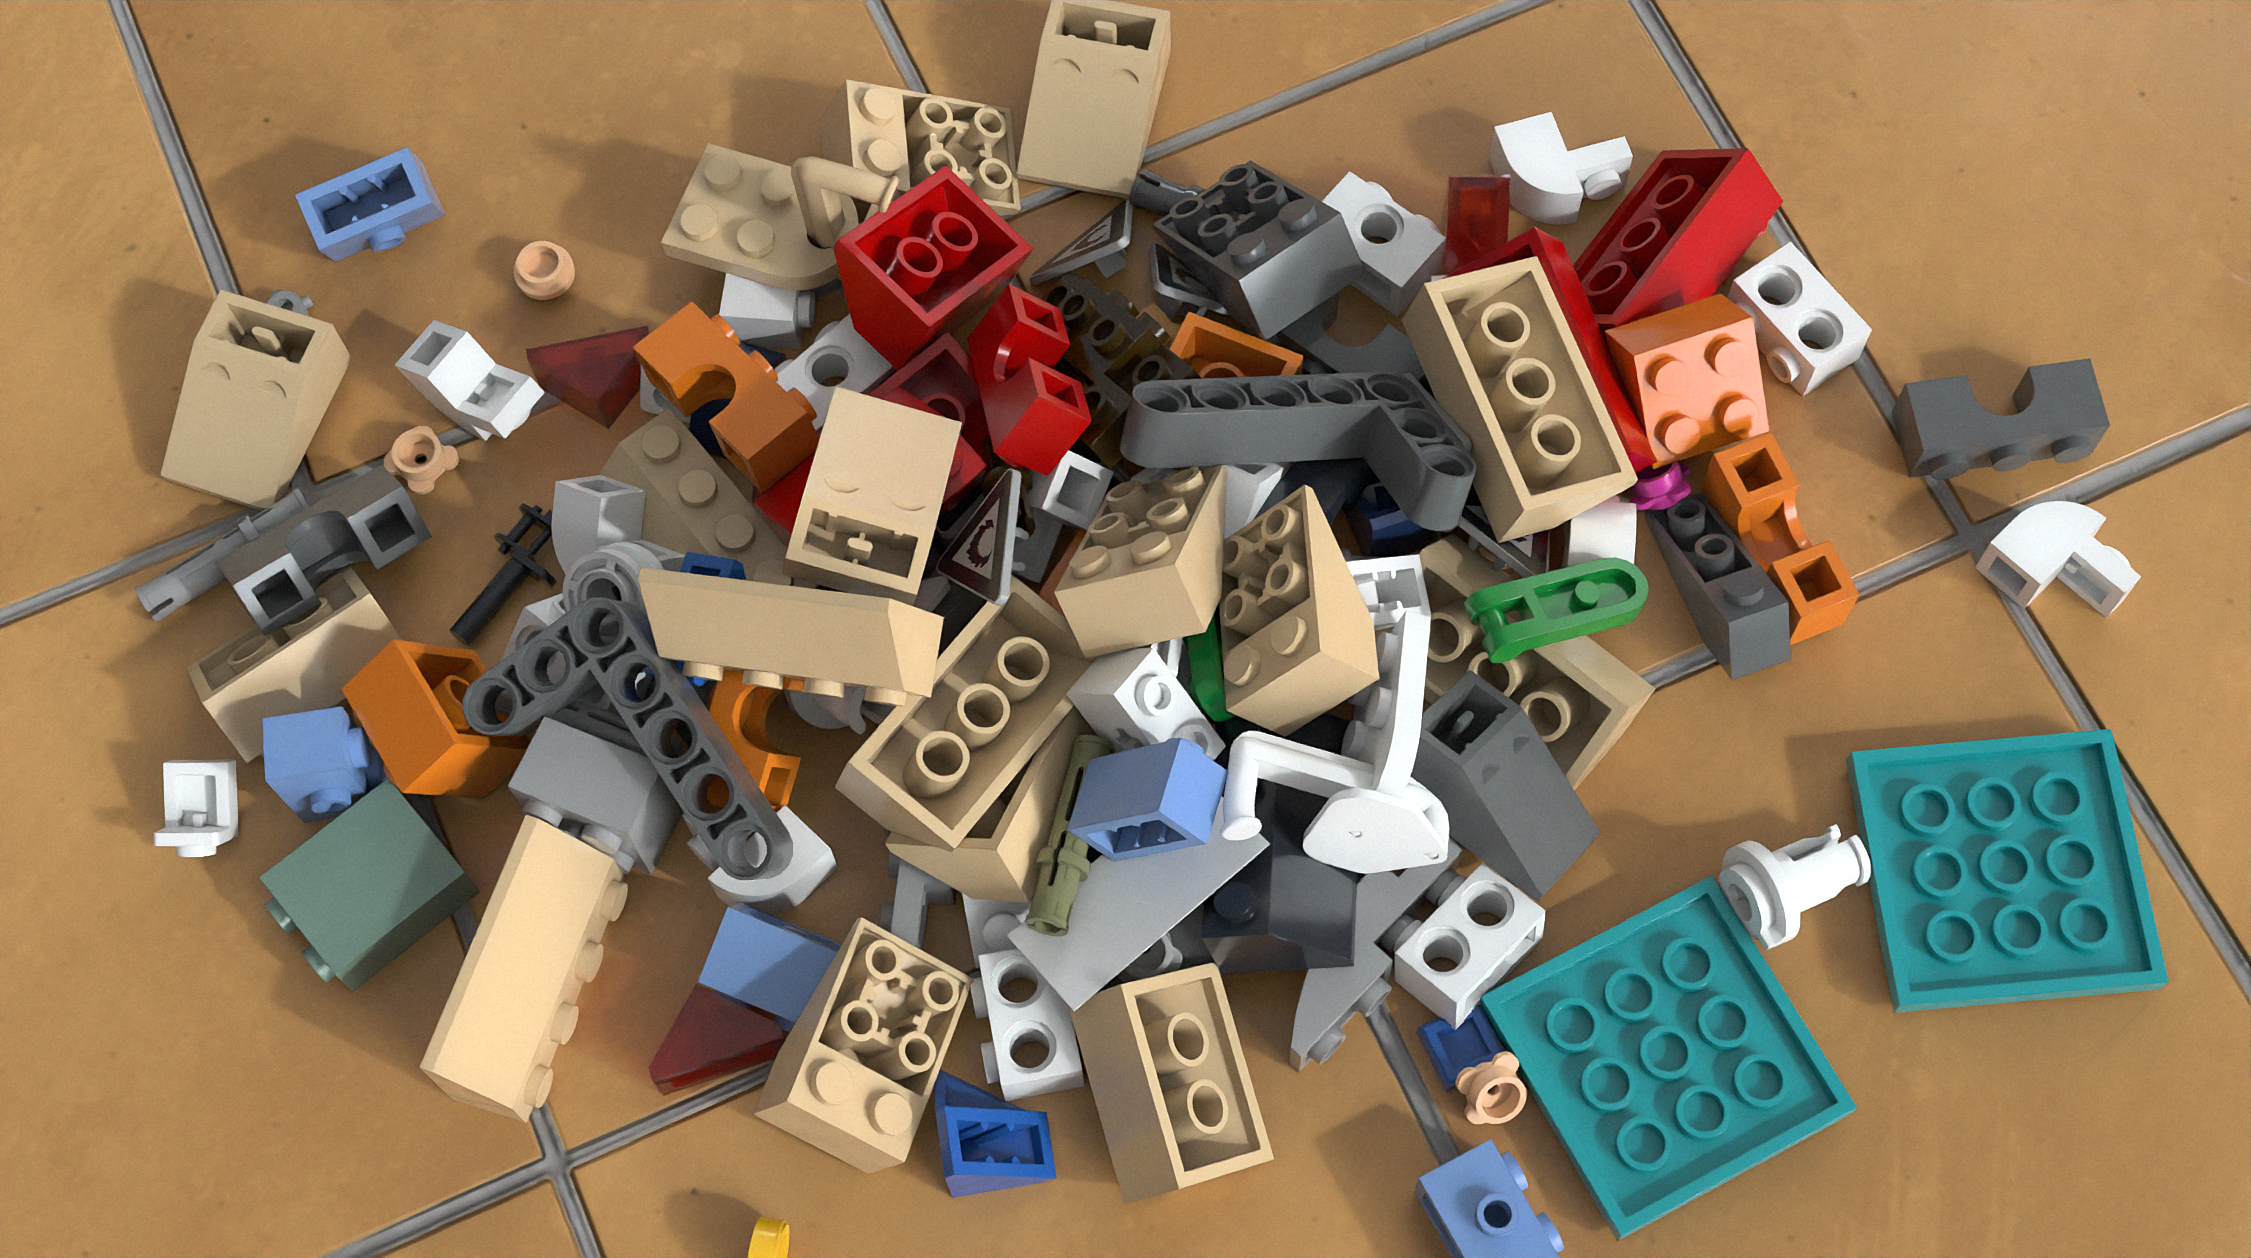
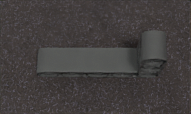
(1306, 420)
(649, 720)

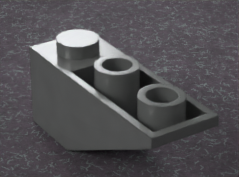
(1723, 586)

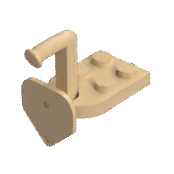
(771, 217)

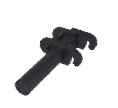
(509, 576)

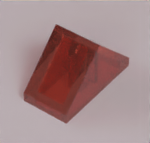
(1474, 217)
(591, 373)
(712, 1041)

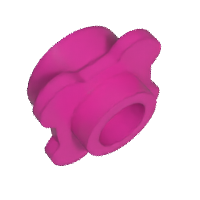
(1661, 486)

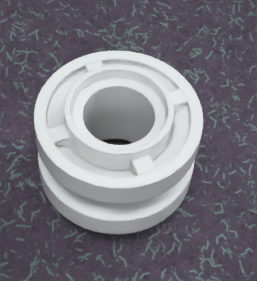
(593, 575)

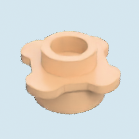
(413, 445)
(1497, 1103)

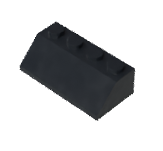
(1283, 903)

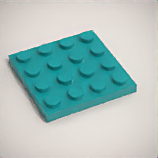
(2005, 871)
(1666, 1057)

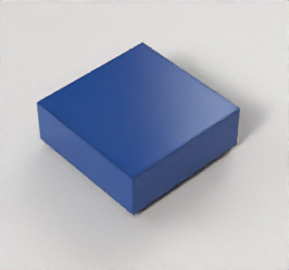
(1459, 1048)

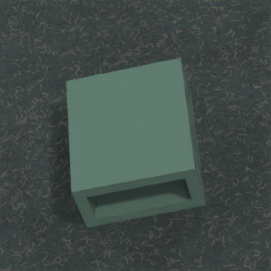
(366, 887)

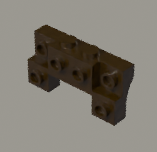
(1111, 355)

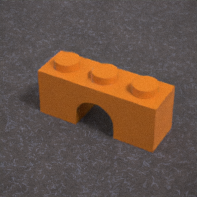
(700, 361)
(1756, 499)
(741, 716)

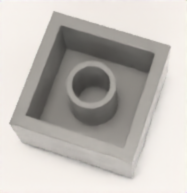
(597, 794)

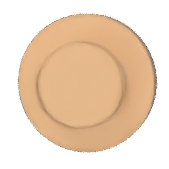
(544, 270)

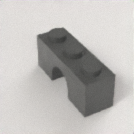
(1321, 355)
(1949, 432)
(284, 566)

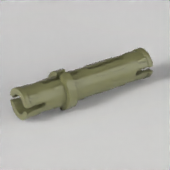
(1064, 859)

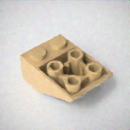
(1094, 95)
(918, 134)
(252, 400)
(872, 497)
(1148, 563)
(1291, 619)
(866, 1050)

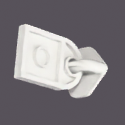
(1374, 808)

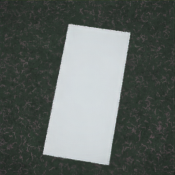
(1129, 908)

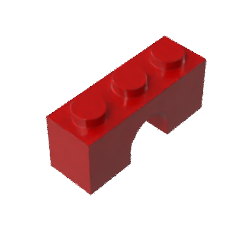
(1026, 403)

